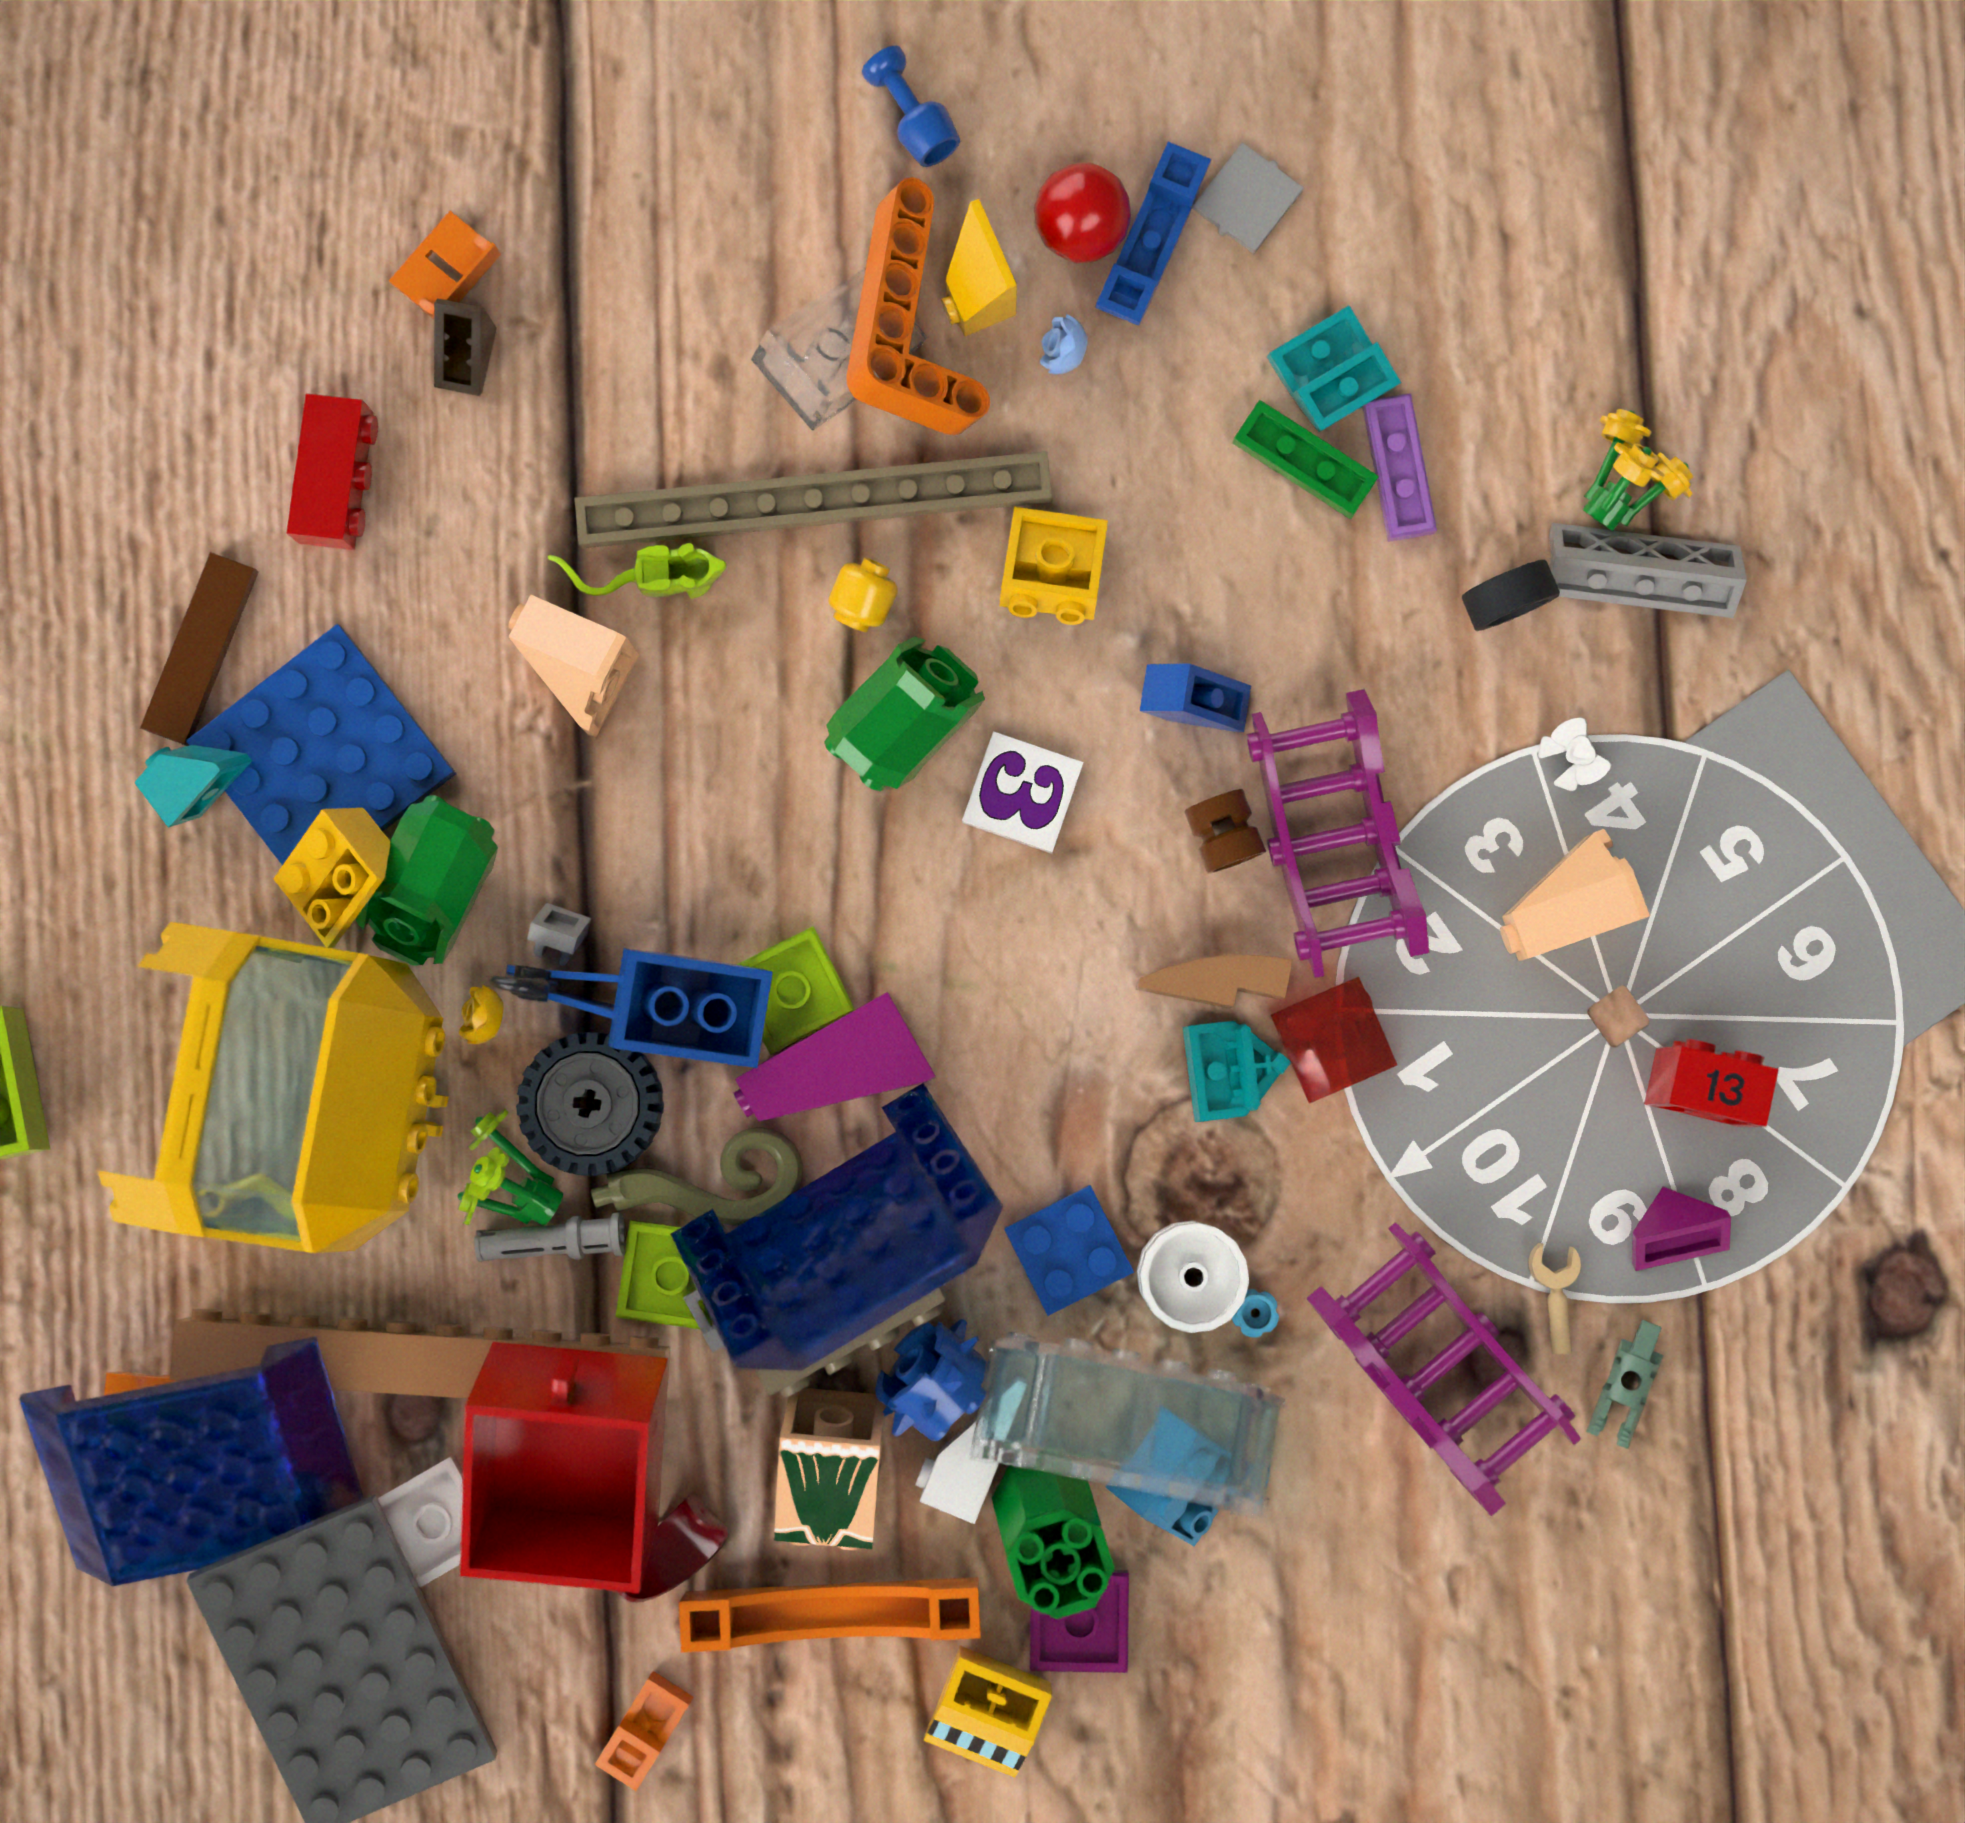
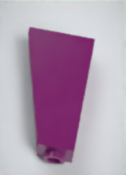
(843, 1062)

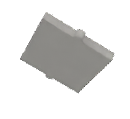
(1248, 198)

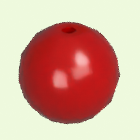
(1082, 212)

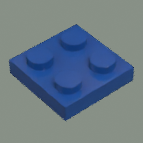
(1068, 1250)

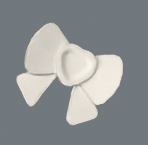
(1573, 738)

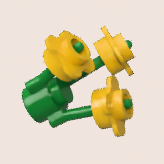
(1635, 465)

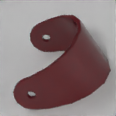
(680, 1548)

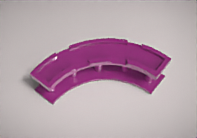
(1377, 829)
(1407, 1393)

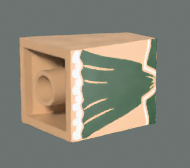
(829, 1469)

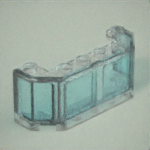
(1128, 1423)

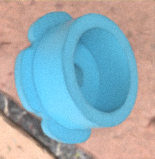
(1265, 1321)

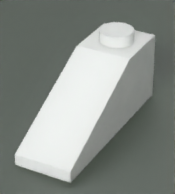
(953, 1480)

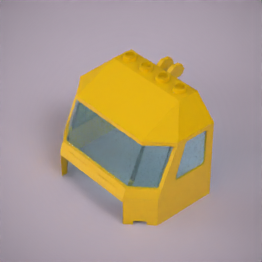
(289, 1095)

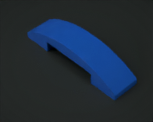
(1154, 234)

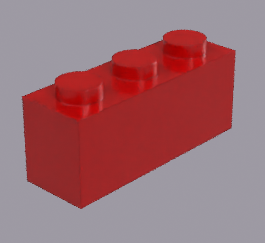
(331, 472)

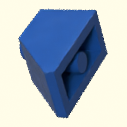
(1195, 696)

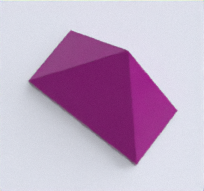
(1679, 1230)

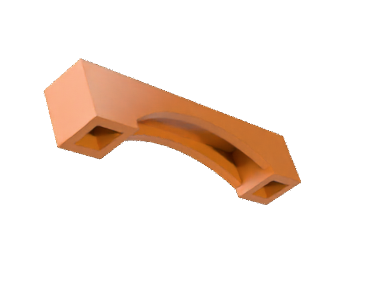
(868, 1609)

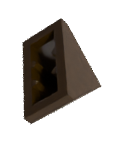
(461, 346)

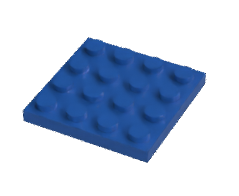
(324, 739)

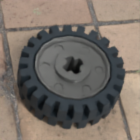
(558, 1125)

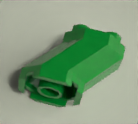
(903, 714)
(429, 881)
(1052, 1540)

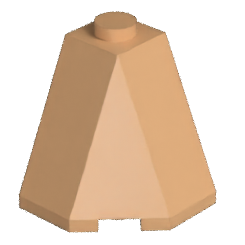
(574, 658)
(1575, 900)

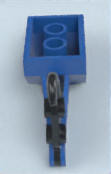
(667, 1004)

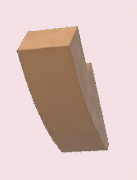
(1219, 978)

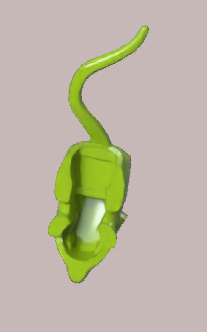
(661, 572)

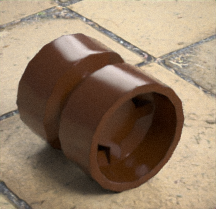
(1231, 846)

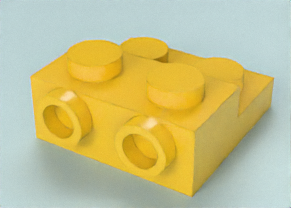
(1053, 565)

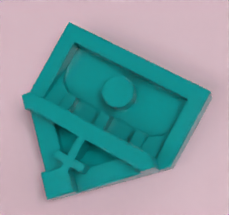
(1228, 1069)

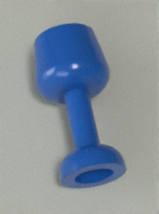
(927, 126)

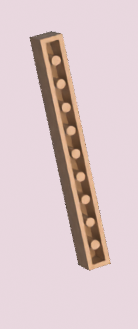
(369, 1358)

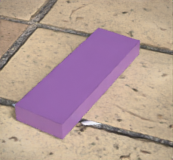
(1400, 467)

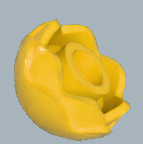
(481, 1015)

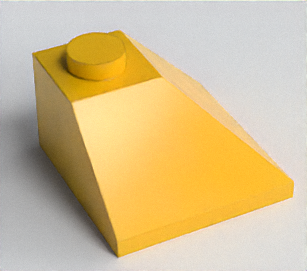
(979, 278)

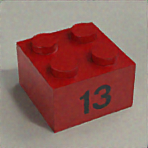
(1710, 1085)

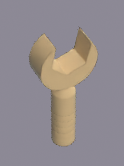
(1557, 1299)

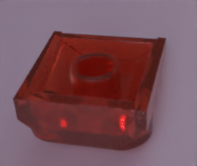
(1333, 1039)

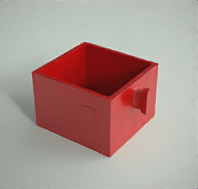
(562, 1467)

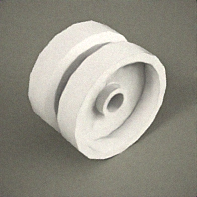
(1219, 1289)

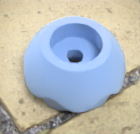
(1064, 345)

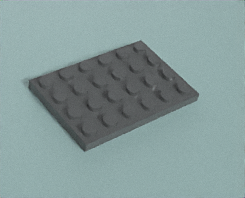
(342, 1665)

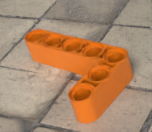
(897, 263)

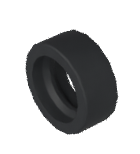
(1510, 595)

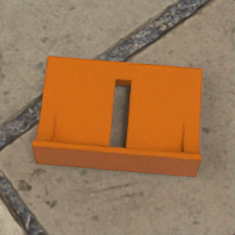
(460, 249)

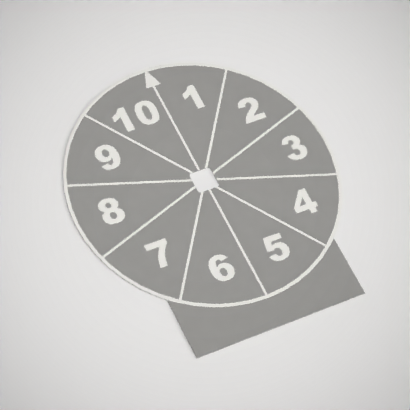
(1775, 928)

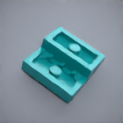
(1333, 369)

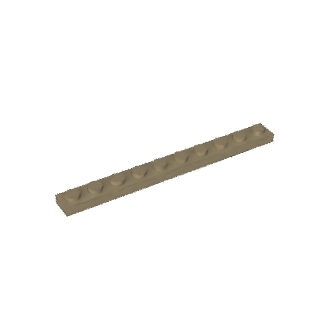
(813, 500)

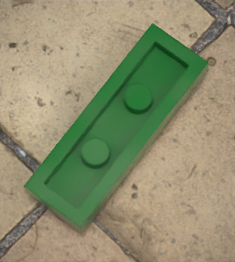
(1305, 459)

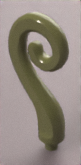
(647, 1185)

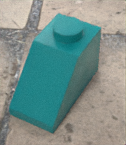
(188, 780)

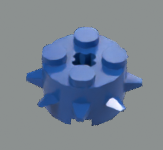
(933, 1380)

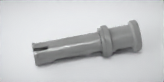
(573, 1238)

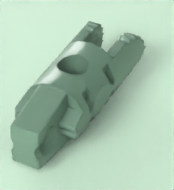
(1644, 1363)

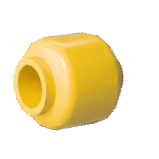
(863, 595)

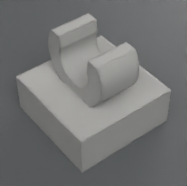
(559, 930)

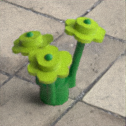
(534, 1198)

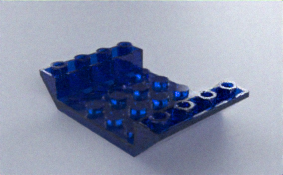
(845, 1244)
(194, 1464)

